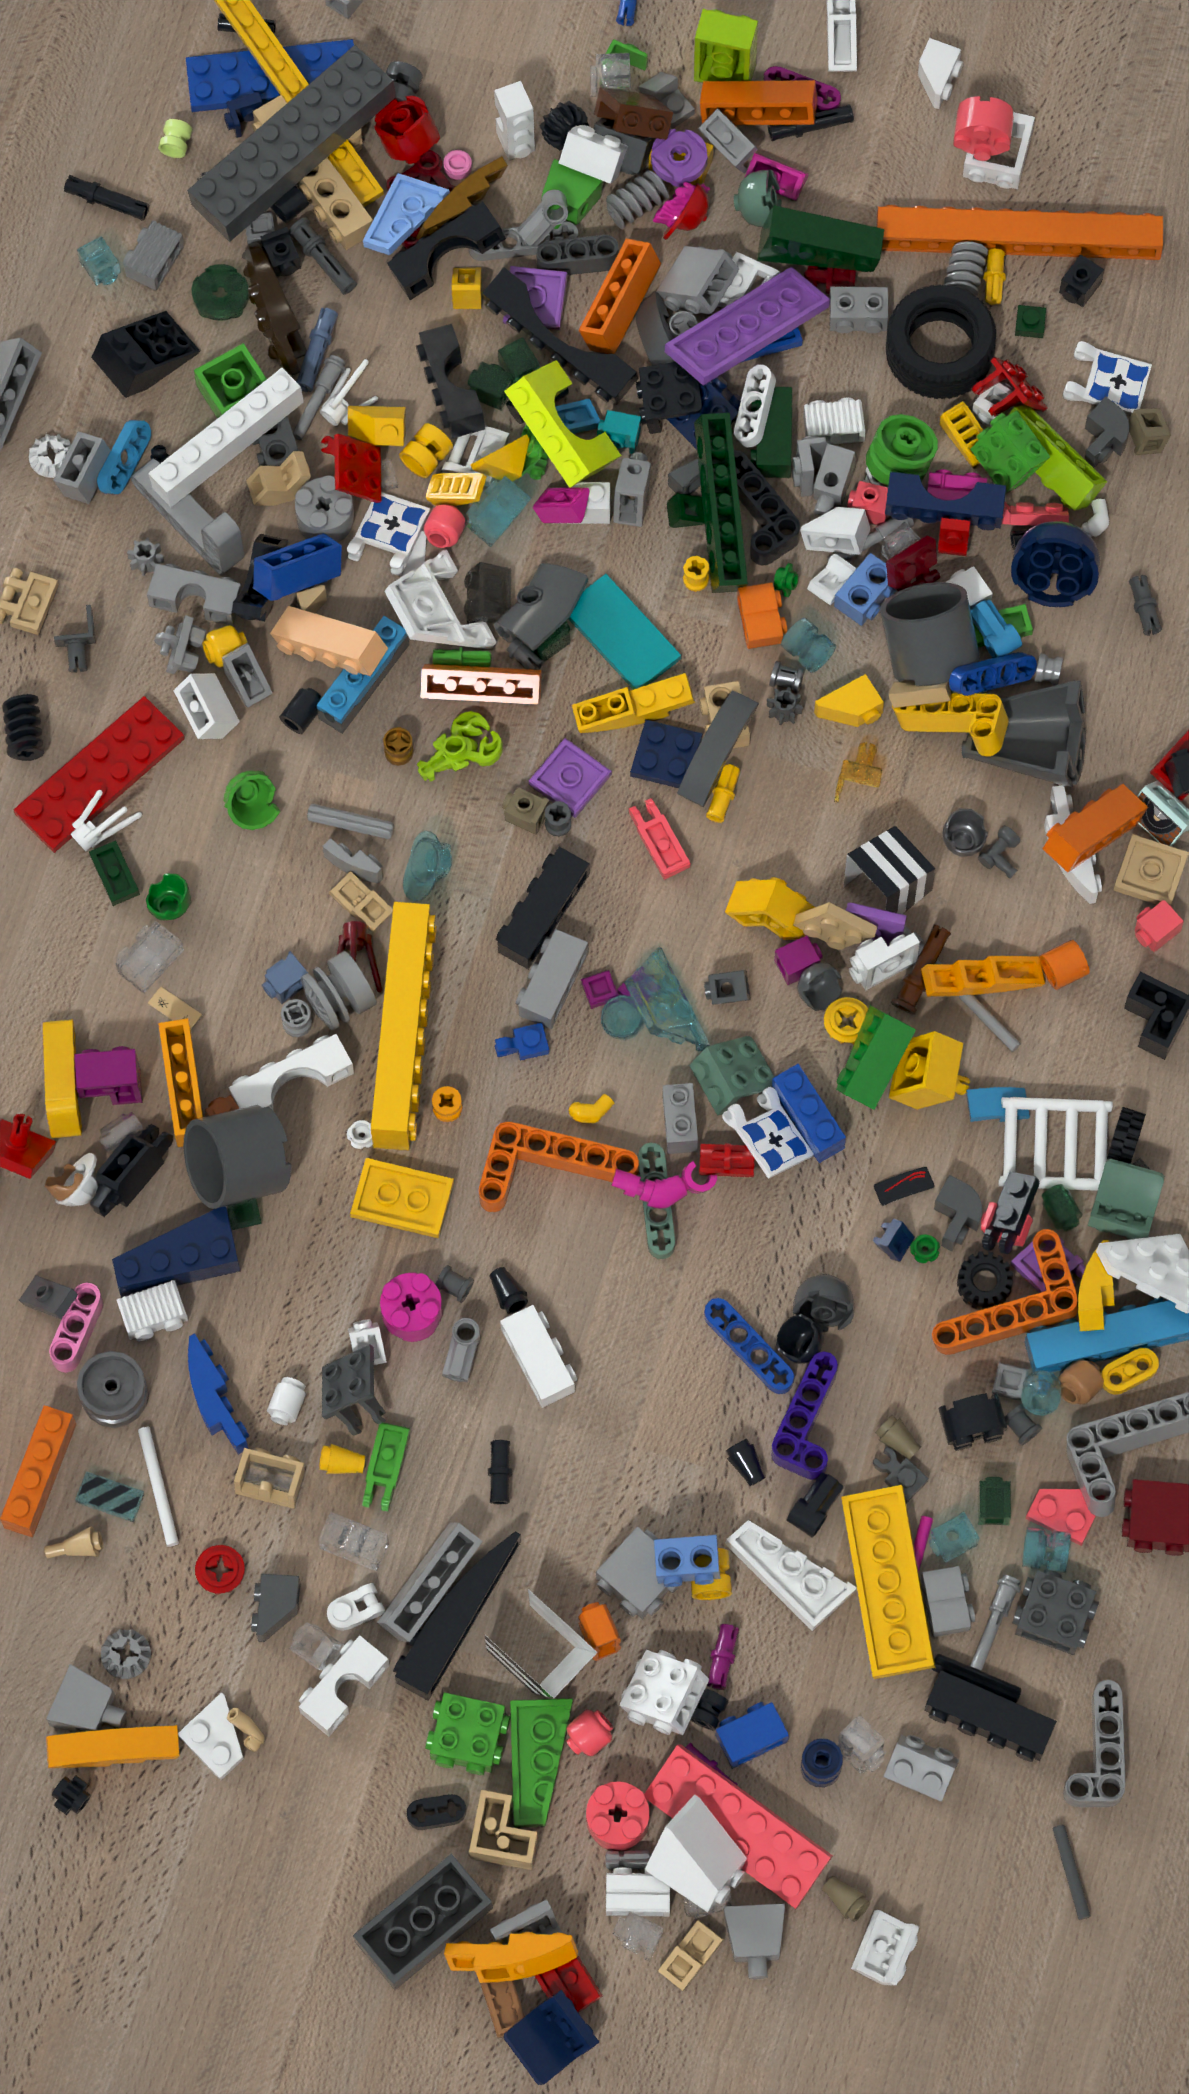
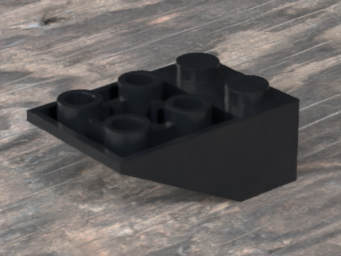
(143, 352)

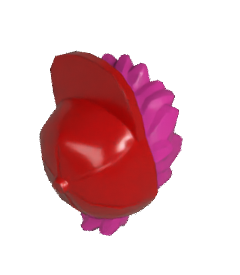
(685, 209)

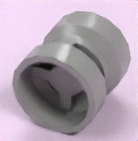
(681, 322)
(295, 1024)

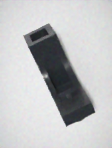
(250, 603)

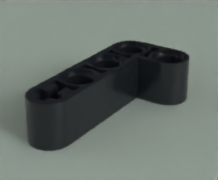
(771, 523)

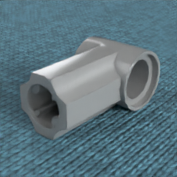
(543, 219)
(461, 1352)

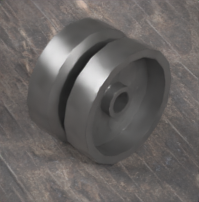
(95, 1383)

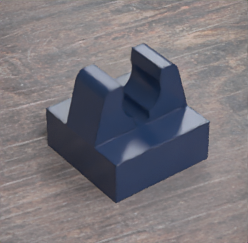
(895, 1239)

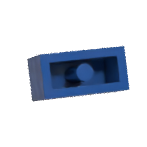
(751, 1734)

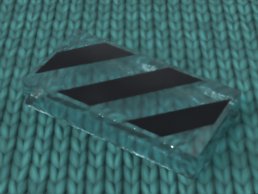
(110, 1496)

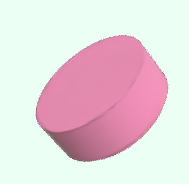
(457, 164)

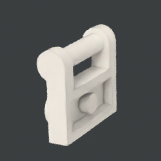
(744, 279)
(485, 444)

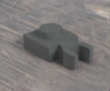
(901, 1474)

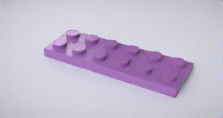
(747, 325)

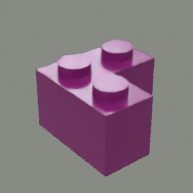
(109, 1074)

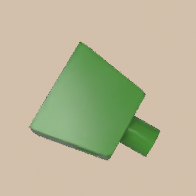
(579, 188)

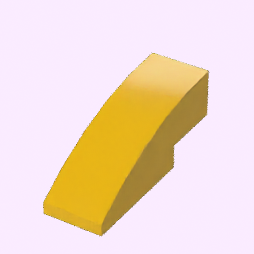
(1094, 1294)

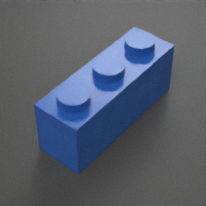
(297, 567)
(809, 1113)

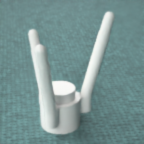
(336, 408)
(90, 836)

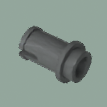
(524, 655)

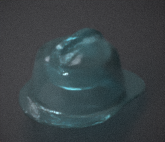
(427, 864)

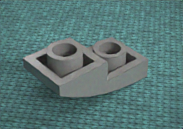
(361, 865)

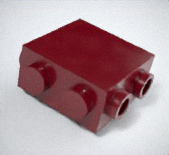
(1157, 1517)

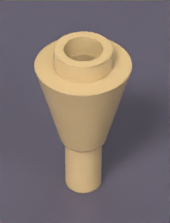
(81, 1544)

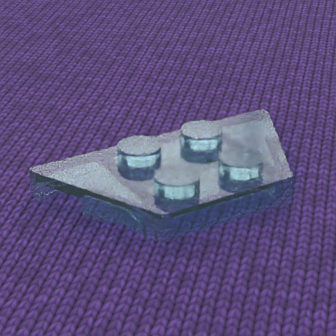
(664, 1002)

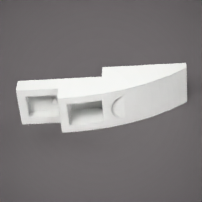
(1082, 876)

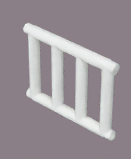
(1041, 1108)

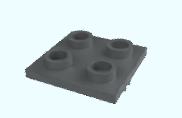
(351, 1382)

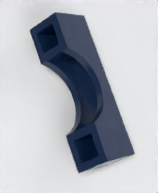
(910, 499)

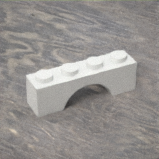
(322, 1061)

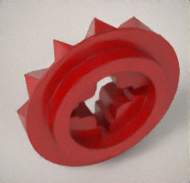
(209, 1559)

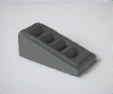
(685, 478)

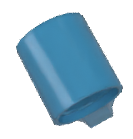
(998, 635)

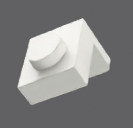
(831, 578)

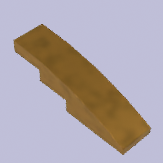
(462, 196)

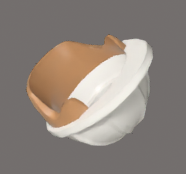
(76, 1184)

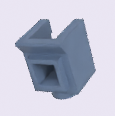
(284, 978)

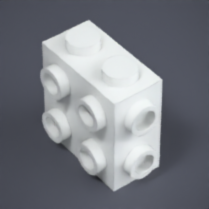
(664, 1692)

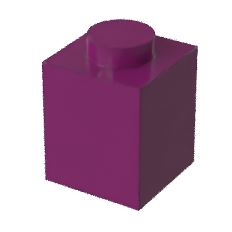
(796, 958)

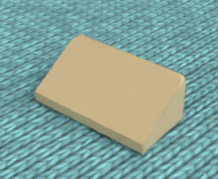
(907, 694)

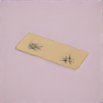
(173, 1007)

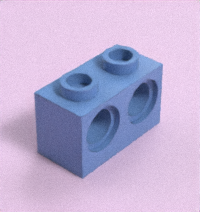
(860, 586)
(687, 1550)

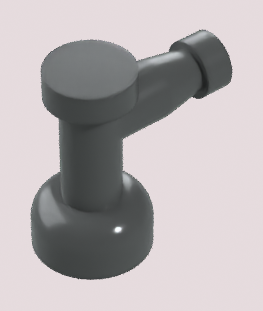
(993, 856)

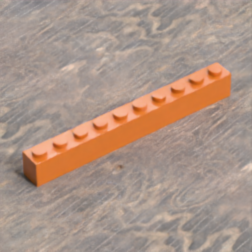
(1023, 232)

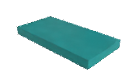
(622, 634)

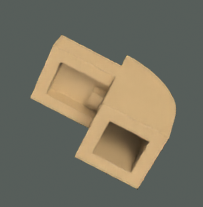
(279, 483)

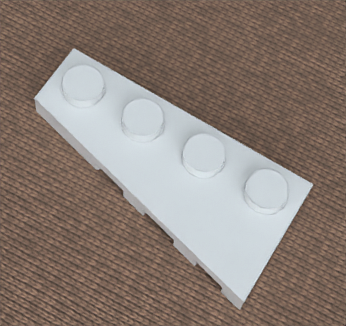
(800, 1584)

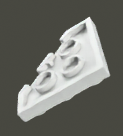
(1154, 1263)

